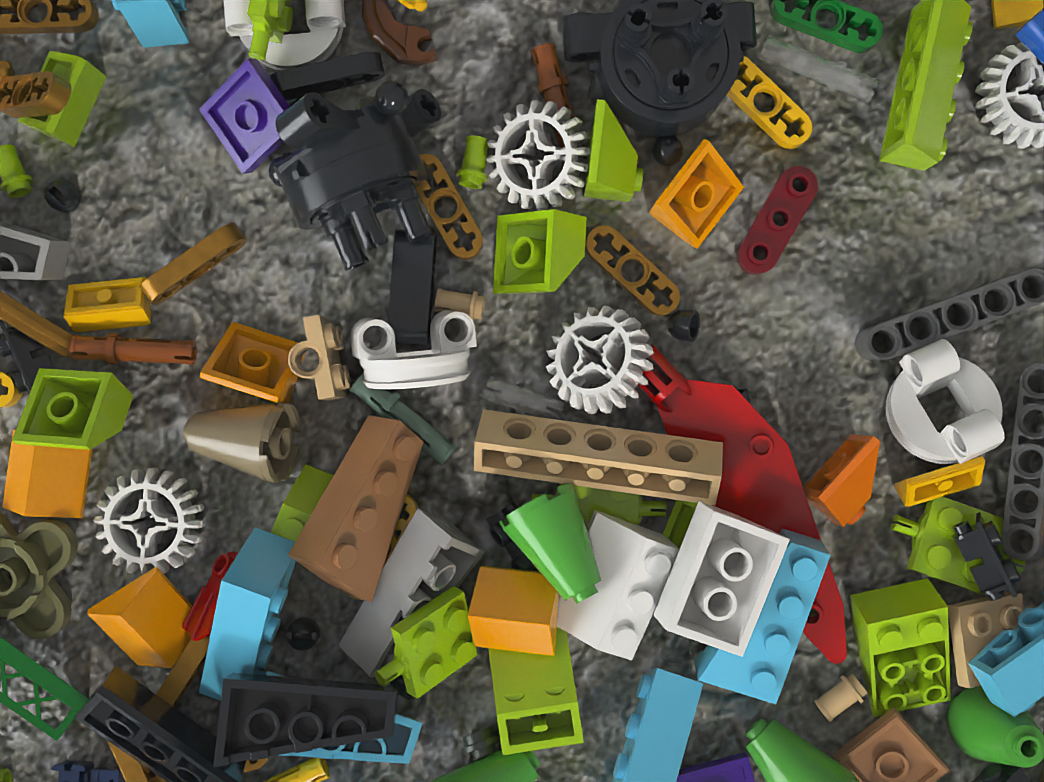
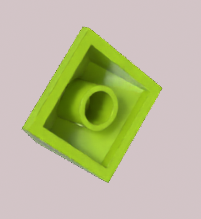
(85, 87)

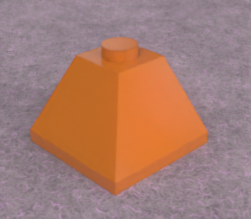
(845, 480)

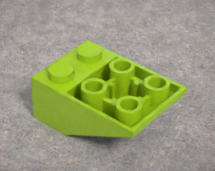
(903, 645)
(535, 698)

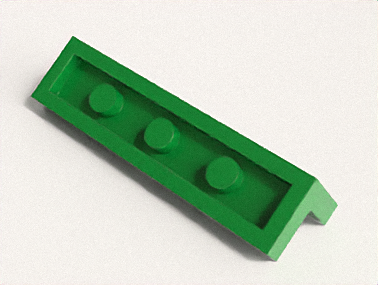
(40, 677)

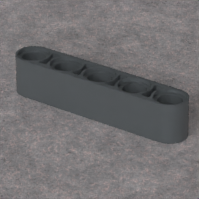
(971, 312)
(1021, 477)

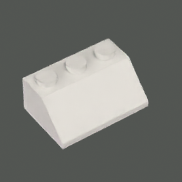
(633, 576)
(720, 579)

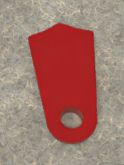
(201, 616)

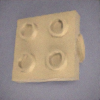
(329, 376)
(975, 626)

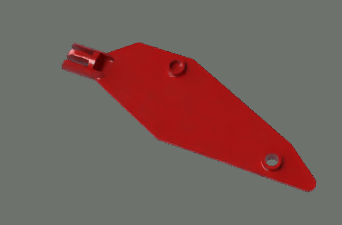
(756, 475)

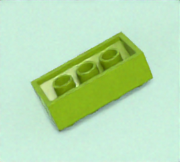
(926, 84)

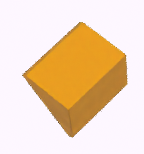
(697, 195)
(252, 363)
(46, 481)
(514, 611)
(146, 619)

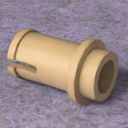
(470, 304)
(841, 697)

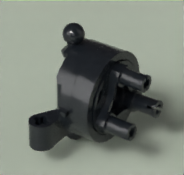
(663, 62)
(355, 166)

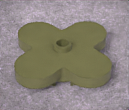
(29, 575)

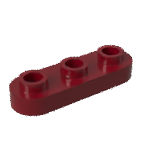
(765, 232)

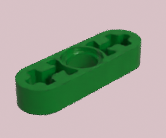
(841, 10)

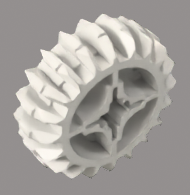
(1029, 125)
(540, 172)
(574, 378)
(152, 504)

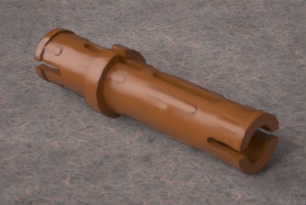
(552, 82)
(132, 349)

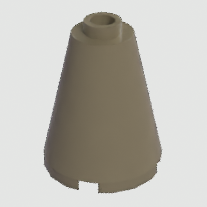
(248, 438)

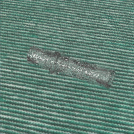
(819, 69)

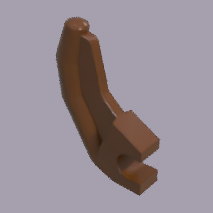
(395, 38)

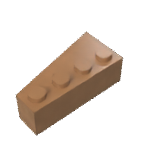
(360, 509)

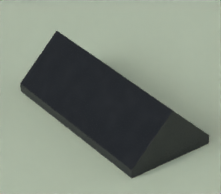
(154, 732)

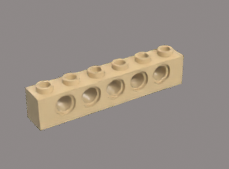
(598, 457)

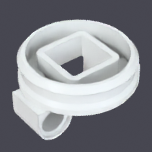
(323, 18)
(415, 367)
(974, 391)

